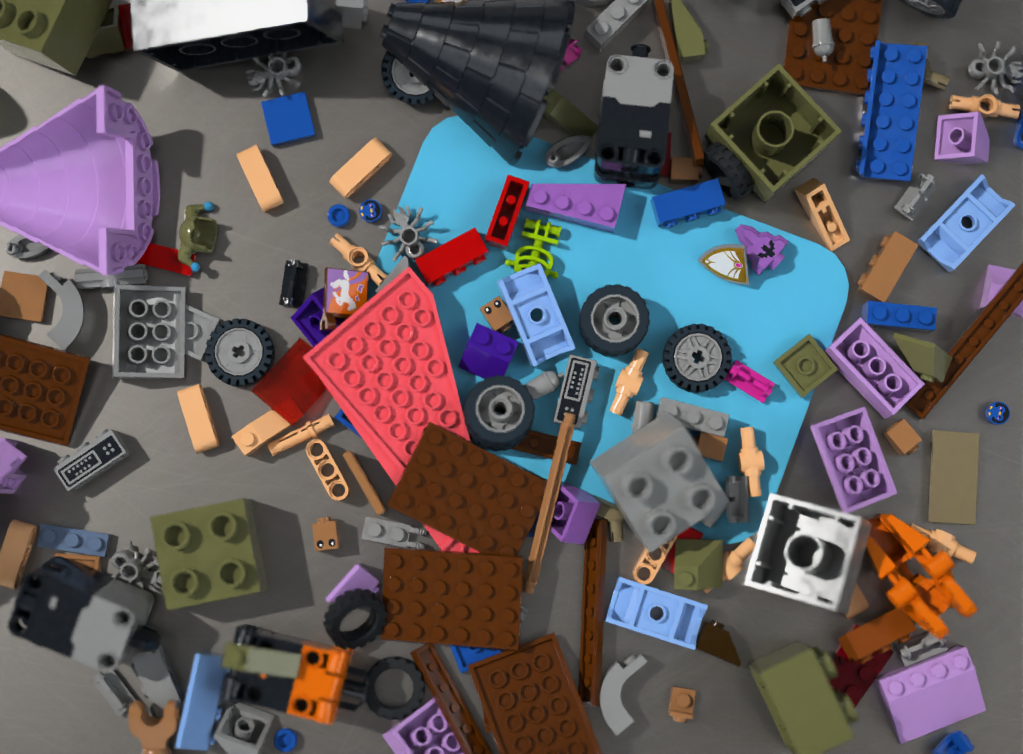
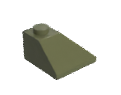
(924, 357)
(698, 564)

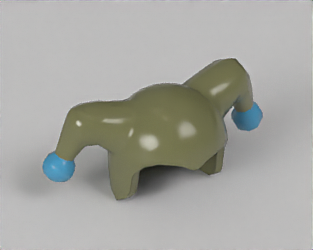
(196, 234)

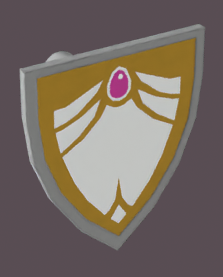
(727, 263)

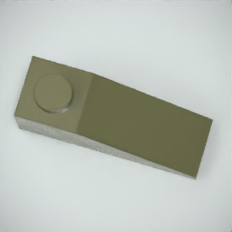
(686, 34)
(567, 116)
(261, 660)

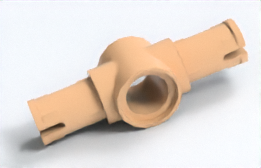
(995, 106)
(351, 252)
(629, 381)
(751, 461)
(944, 541)
(734, 560)

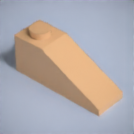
(822, 213)
(260, 432)

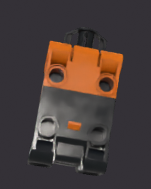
(319, 682)

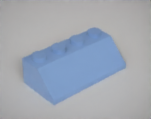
(202, 702)

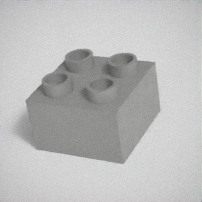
(659, 481)
(808, 553)

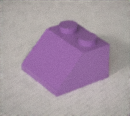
(573, 514)

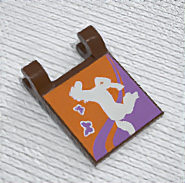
(343, 295)

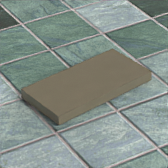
(953, 477)

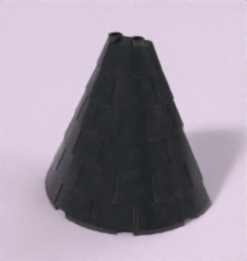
(485, 60)

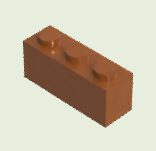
(877, 635)

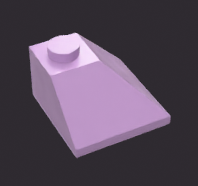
(962, 139)
(995, 279)
(357, 578)

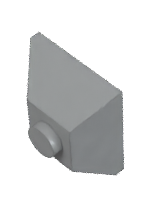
(243, 729)

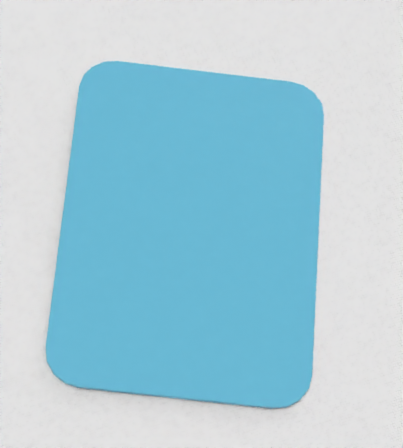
(459, 187)

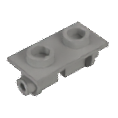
(916, 196)
(738, 499)
(921, 648)
(113, 691)

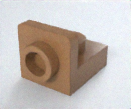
(681, 704)

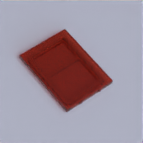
(291, 385)

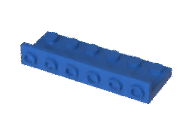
(892, 111)

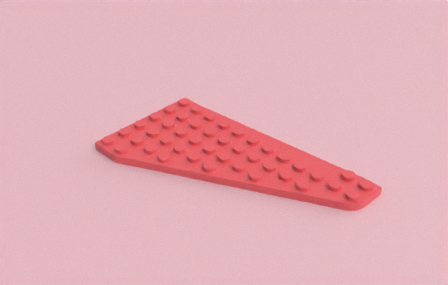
(393, 376)

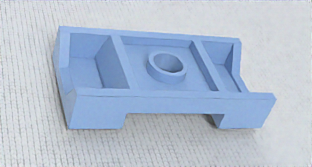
(947, 238)
(522, 294)
(632, 606)

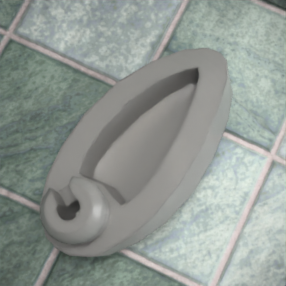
(567, 150)
(24, 248)

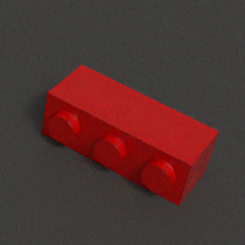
(507, 212)
(452, 258)

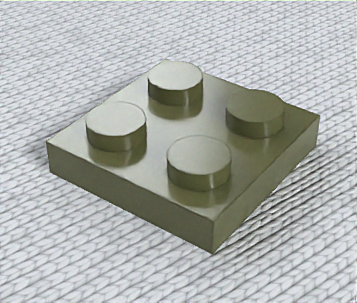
(805, 366)

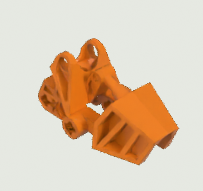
(889, 547)

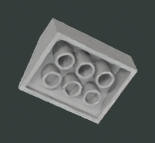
(138, 324)

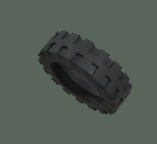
(728, 170)
(348, 603)
(418, 688)

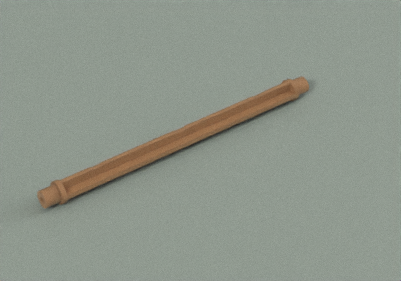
(548, 503)

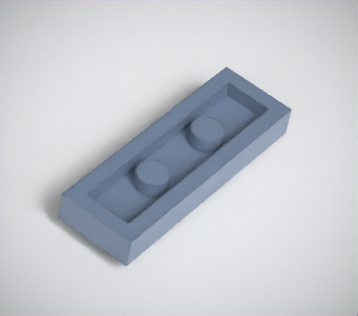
(73, 540)

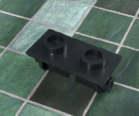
(293, 283)

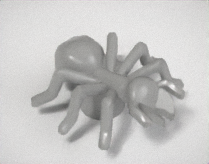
(995, 67)
(277, 68)
(407, 234)
(132, 567)

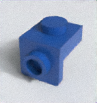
(954, 744)

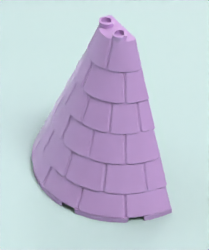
(84, 183)

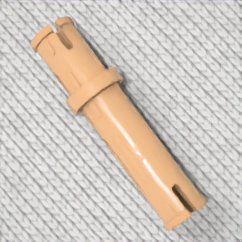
(297, 436)

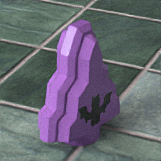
(761, 248)

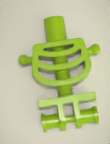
(537, 247)

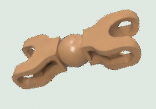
(154, 731)

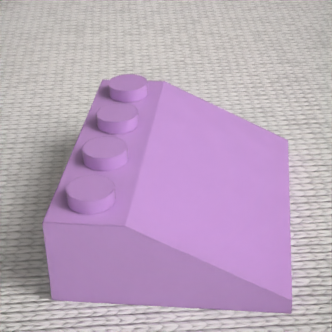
(853, 460)
(931, 693)
(423, 733)

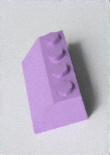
(873, 368)

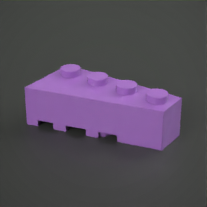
(578, 203)

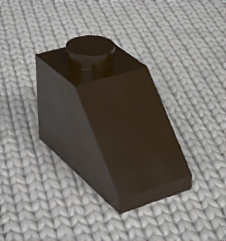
(717, 642)

